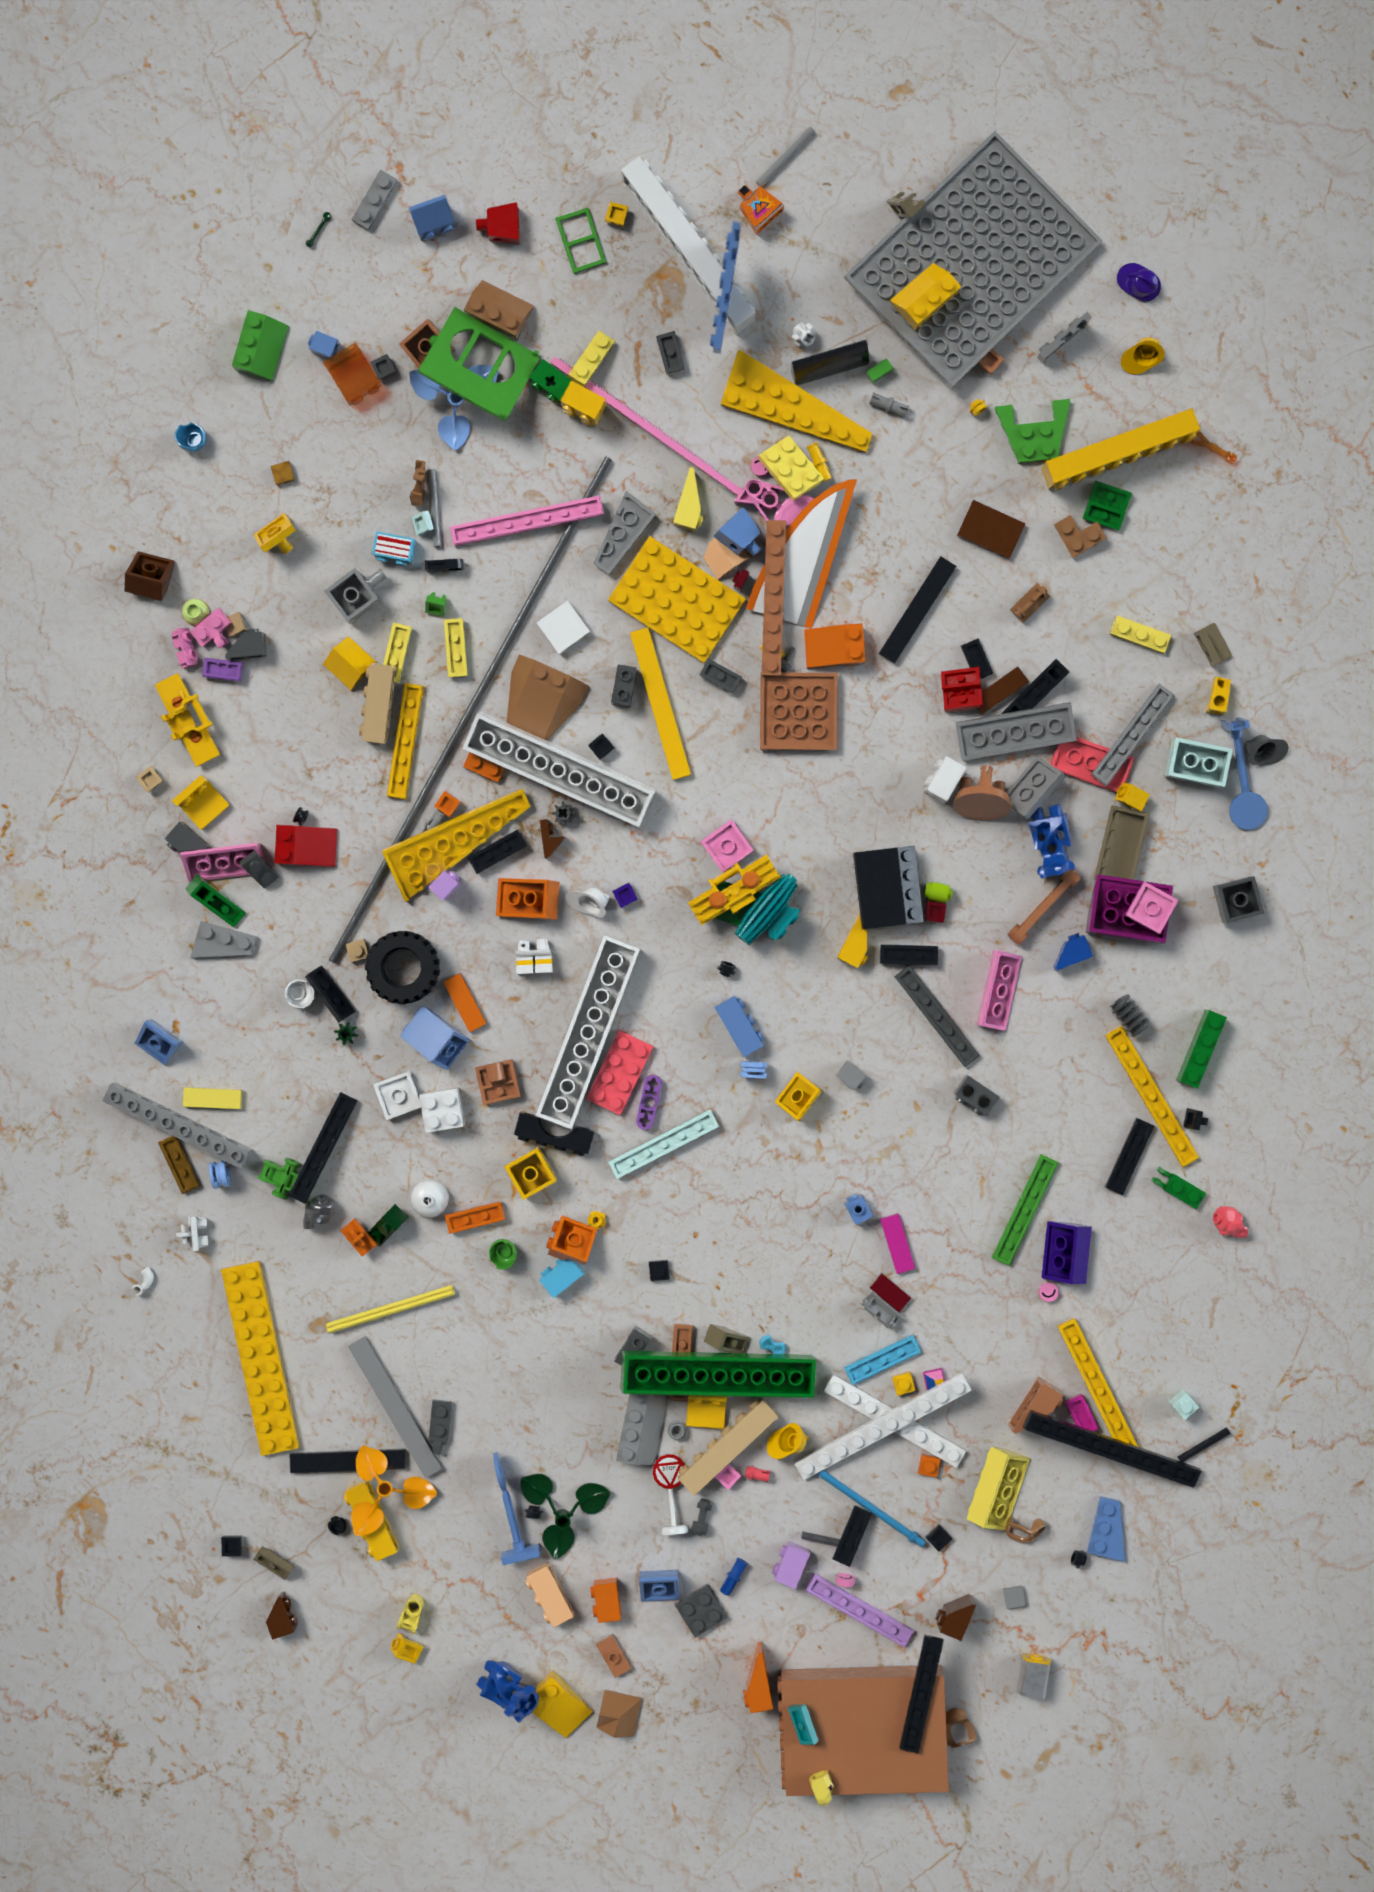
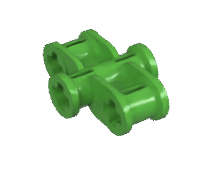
(280, 1176)

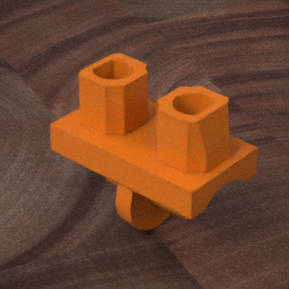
(358, 1237)

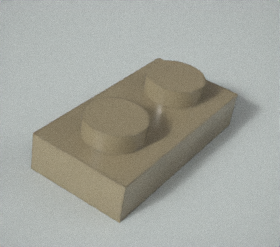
(274, 1563)

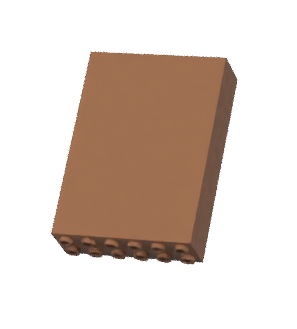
(859, 1731)

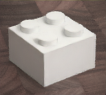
(944, 779)
(442, 1110)

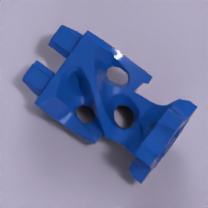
(1050, 826)
(520, 1703)

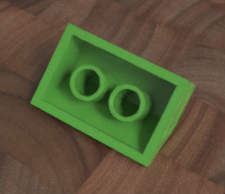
(259, 345)

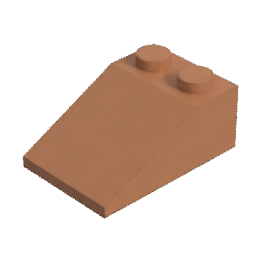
(1040, 1398)

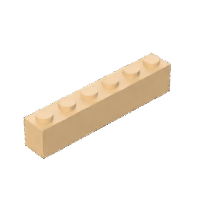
(727, 1446)

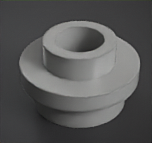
(676, 1436)

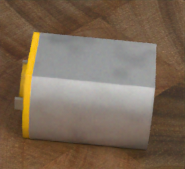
(1033, 1675)

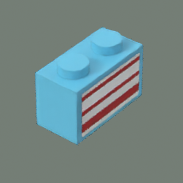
(394, 548)

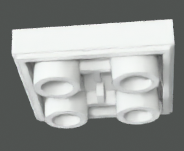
(563, 627)

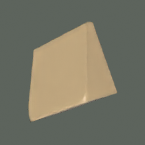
(237, 625)

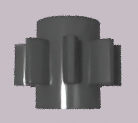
(557, 813)

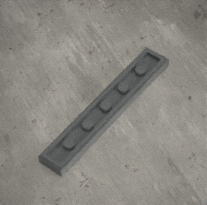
(937, 1016)

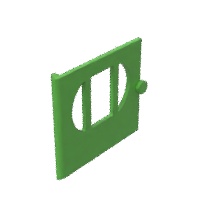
(491, 397)

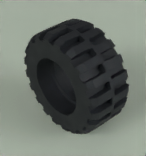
(376, 967)

